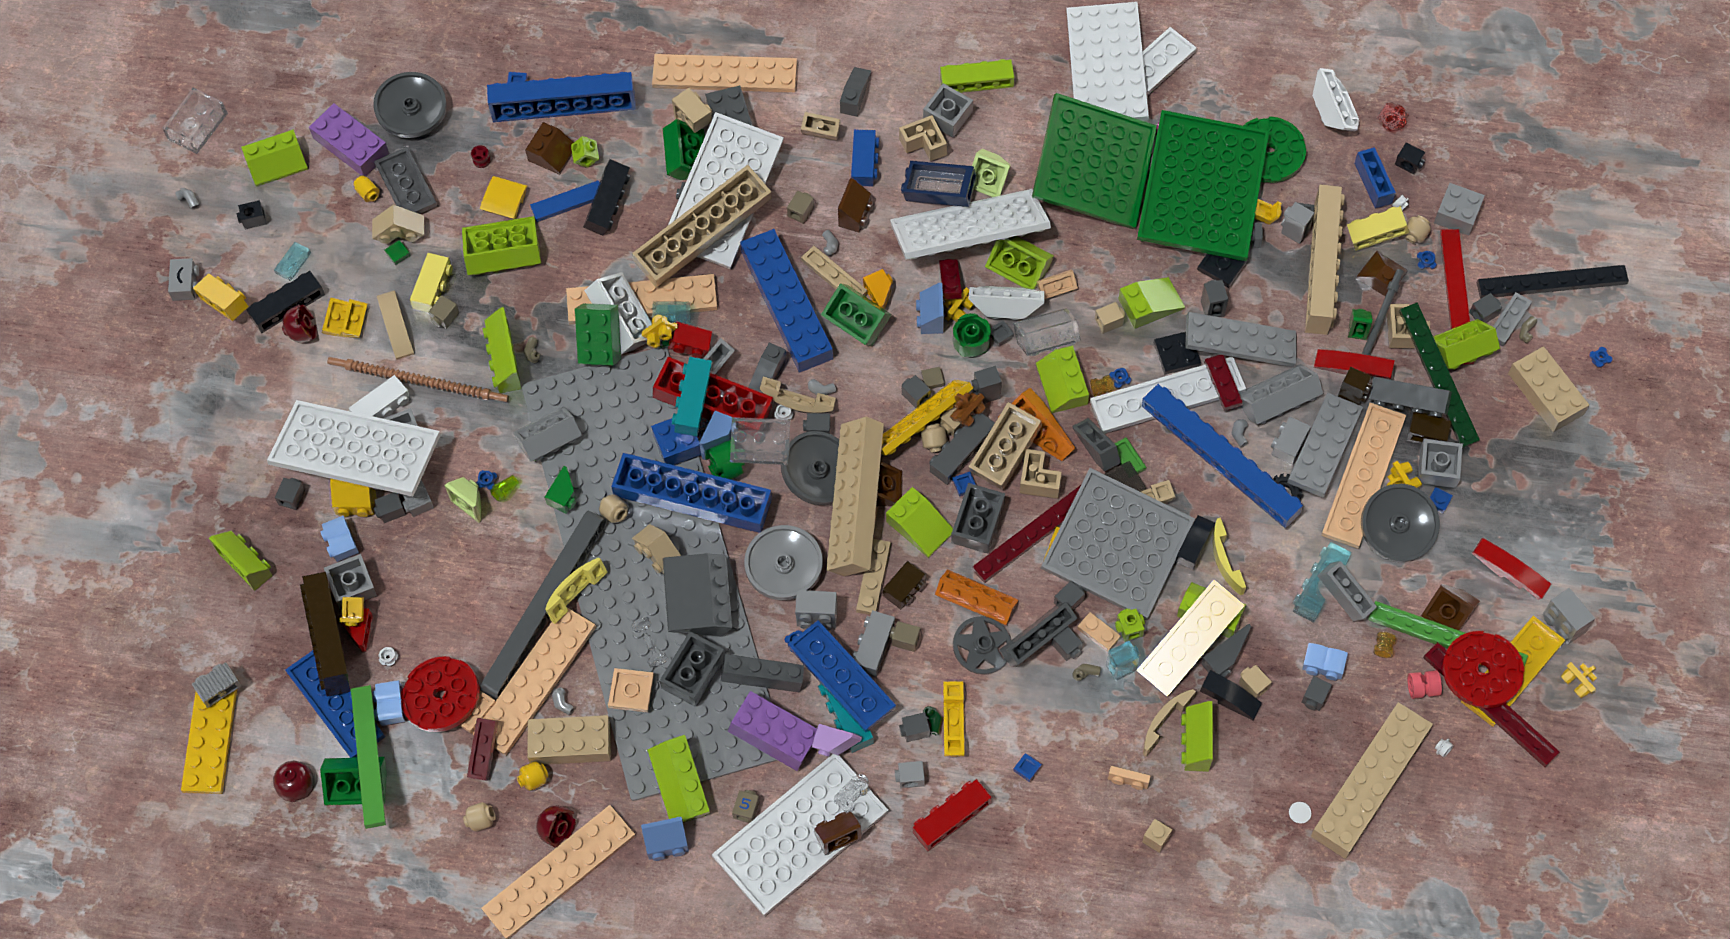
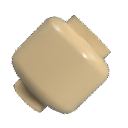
(1418, 229)
(933, 437)
(613, 508)
(479, 816)

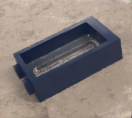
(939, 183)

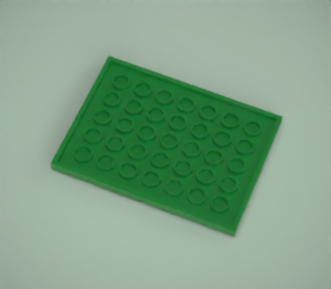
(1203, 185)

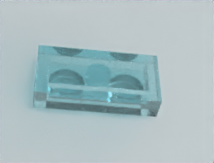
(292, 261)

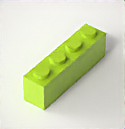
(978, 76)

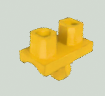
(955, 312)
(658, 330)
(1399, 475)
(1585, 687)

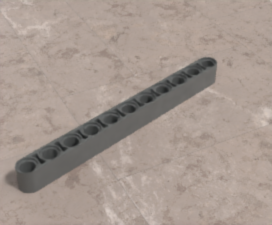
(535, 616)

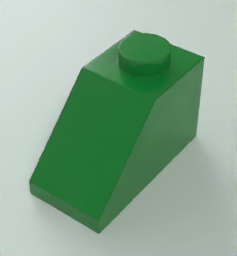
(1359, 324)
(561, 493)

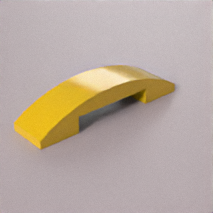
(953, 718)

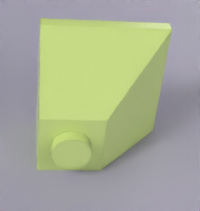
(990, 172)
(465, 496)

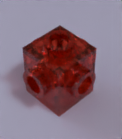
(1393, 116)

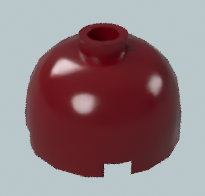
(298, 324)
(293, 781)
(555, 825)

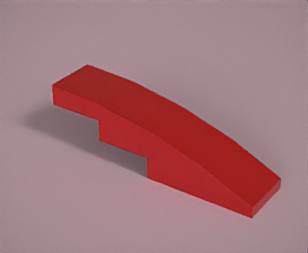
(1342, 361)
(1512, 568)

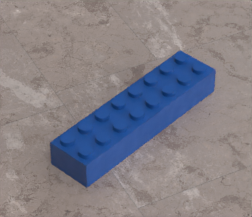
(561, 97)
(786, 300)
(692, 492)

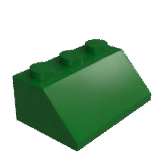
(681, 148)
(342, 781)

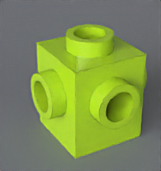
(585, 151)
(1130, 624)

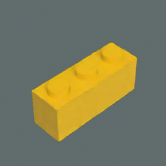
(221, 296)

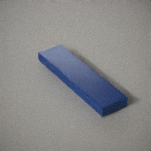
(564, 202)

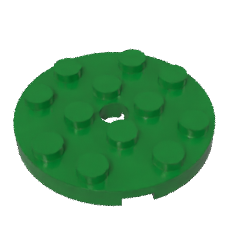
(1287, 145)

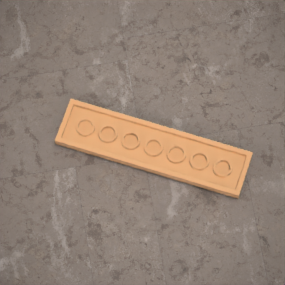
(724, 72)
(695, 289)
(1363, 473)
(537, 677)
(558, 872)

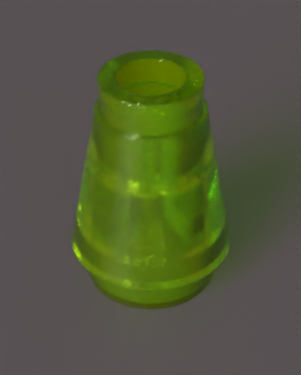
(503, 489)

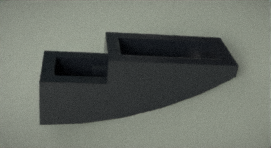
(1195, 542)
(1230, 695)

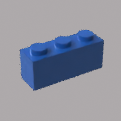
(864, 157)
(1374, 177)

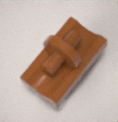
(965, 405)

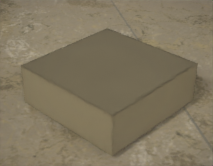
(932, 377)

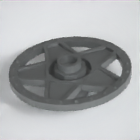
(981, 645)

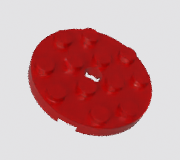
(1479, 688)
(456, 704)

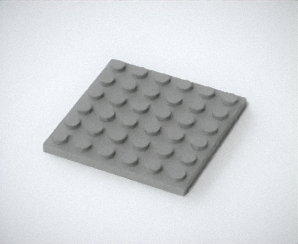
(1117, 543)

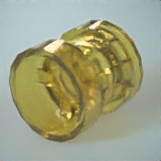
(1101, 386)
(1384, 645)

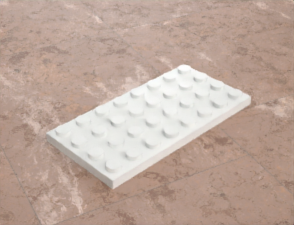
(1108, 58)
(724, 152)
(967, 226)
(354, 448)
(780, 846)

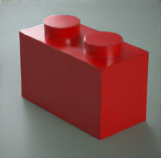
(690, 340)

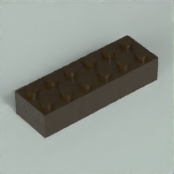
(324, 634)

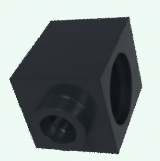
(1410, 158)
(258, 217)

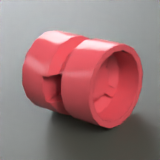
(1424, 684)

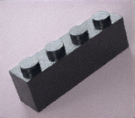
(606, 197)
(273, 307)

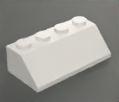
(632, 317)

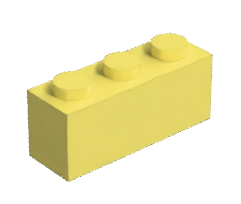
(1377, 228)
(431, 282)

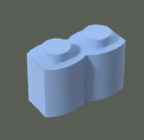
(339, 539)
(1324, 661)
(388, 703)

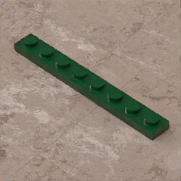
(1438, 373)

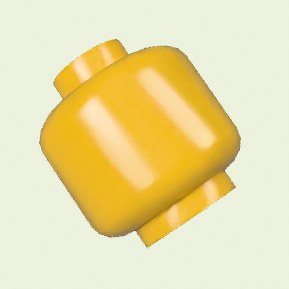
(532, 776)

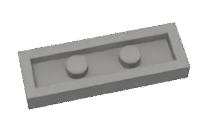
(1511, 317)

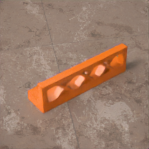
(976, 597)

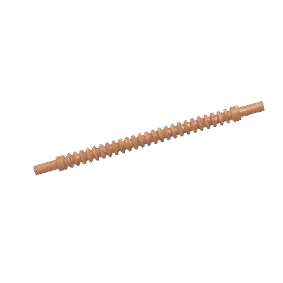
(350, 364)

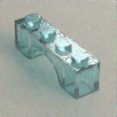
(1311, 601)

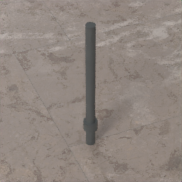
(1392, 288)

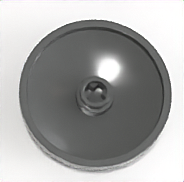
(410, 104)
(812, 467)
(1400, 522)

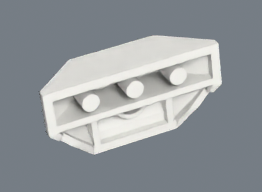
(1334, 102)
(1006, 301)

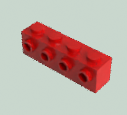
(952, 814)

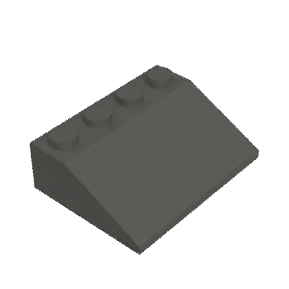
(697, 594)

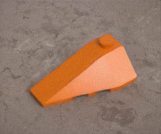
(1051, 436)

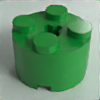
(971, 335)
(720, 462)

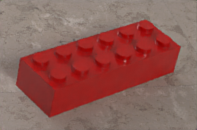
(721, 394)

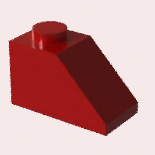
(361, 632)

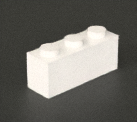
(383, 399)

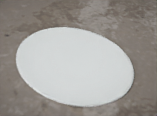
(1300, 812)

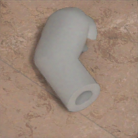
(189, 196)
(832, 243)
(816, 387)
(1237, 432)
(559, 701)

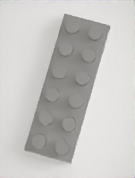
(1240, 339)
(1325, 445)

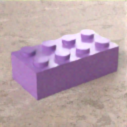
(348, 140)
(773, 730)

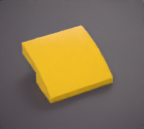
(503, 197)
(344, 318)

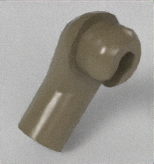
(1526, 326)
(530, 351)
(1084, 670)

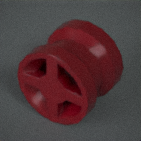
(480, 151)

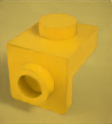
(1267, 212)
(352, 610)

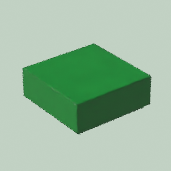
(397, 252)

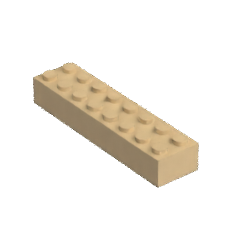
(701, 226)
(1324, 260)
(855, 496)
(1371, 780)

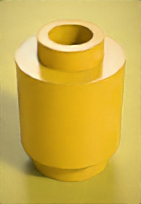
(366, 189)

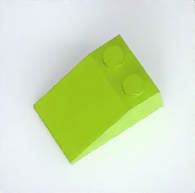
(1149, 301)
(919, 522)

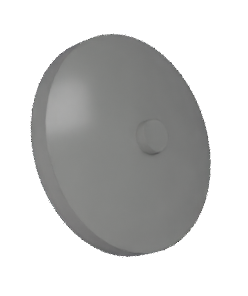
(783, 562)

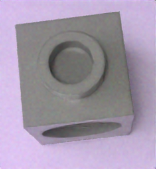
(910, 774)

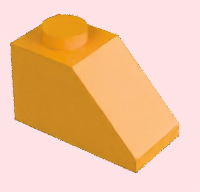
(878, 287)

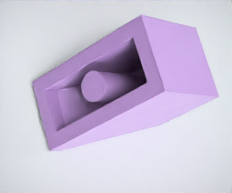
(833, 740)

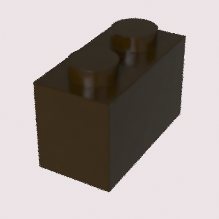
(1355, 386)
(1428, 427)
(904, 585)

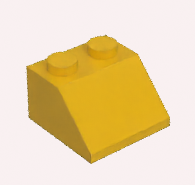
(352, 499)

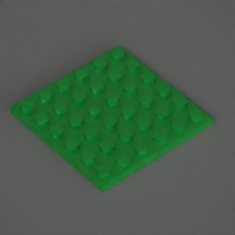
(1094, 161)

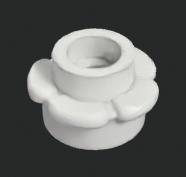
(1401, 202)
(780, 409)
(384, 653)
(1443, 747)

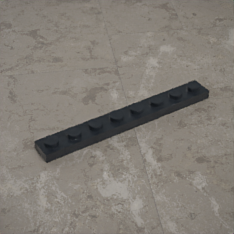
(1553, 281)

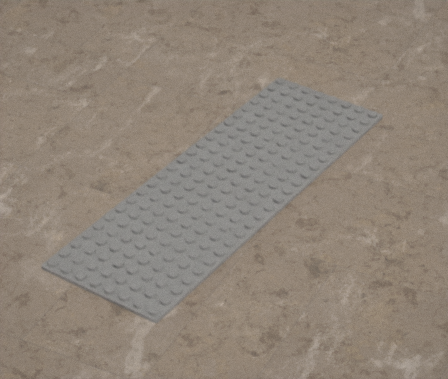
(615, 417)

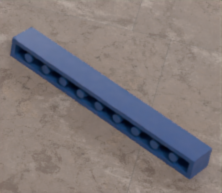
(1222, 456)

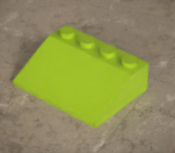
(500, 245)

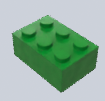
(856, 314)
(597, 334)

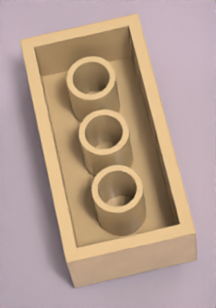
(1548, 389)
(1005, 446)
(569, 740)

